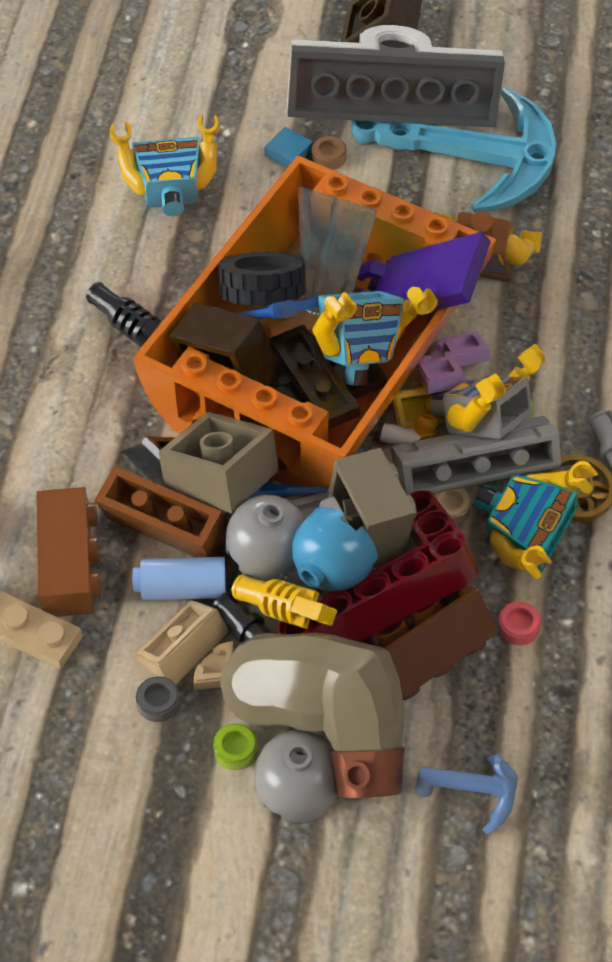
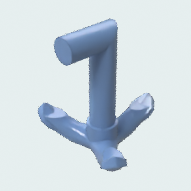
(499, 785)

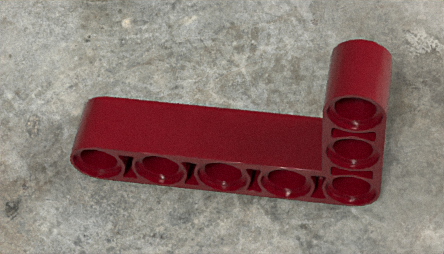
(405, 584)

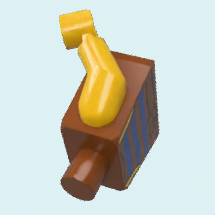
(509, 248)

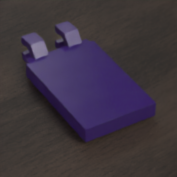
(445, 268)

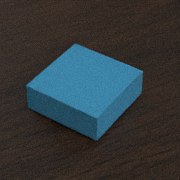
(287, 146)

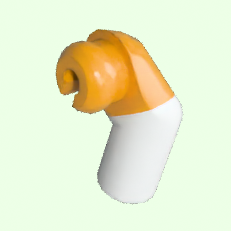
(397, 435)

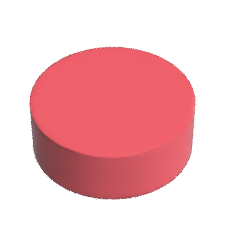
(519, 623)

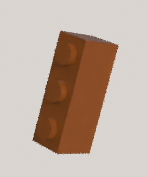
(162, 514)
(67, 552)

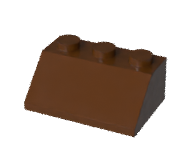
(436, 638)

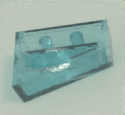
(331, 242)

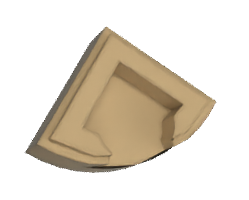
(209, 671)

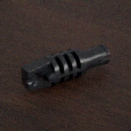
(123, 313)

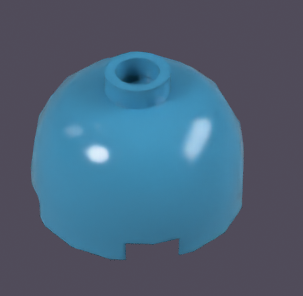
(331, 551)

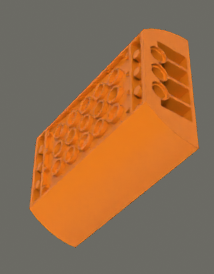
(194, 384)

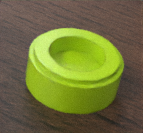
(235, 746)

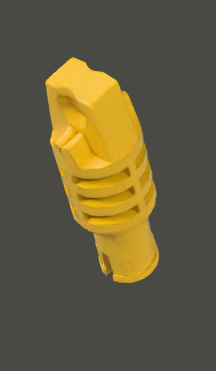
(283, 600)

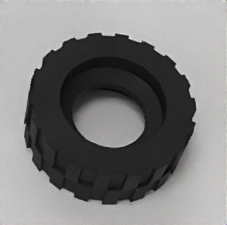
(261, 278)

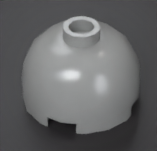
(262, 536)
(296, 776)

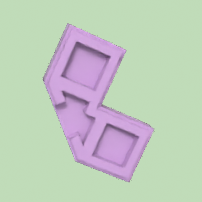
(442, 368)

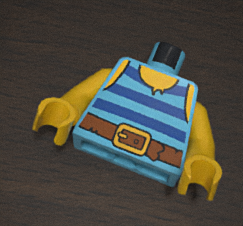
(168, 169)
(366, 327)

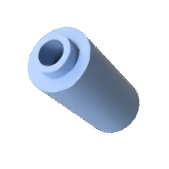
(180, 578)

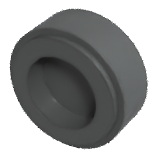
(157, 699)

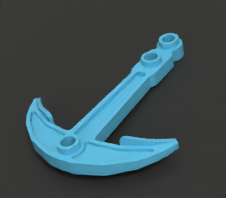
(529, 155)

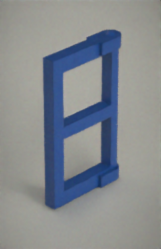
(282, 309)

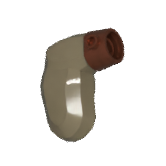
(326, 687)

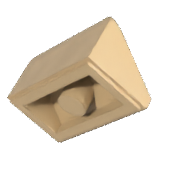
(183, 641)

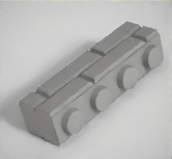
(470, 460)

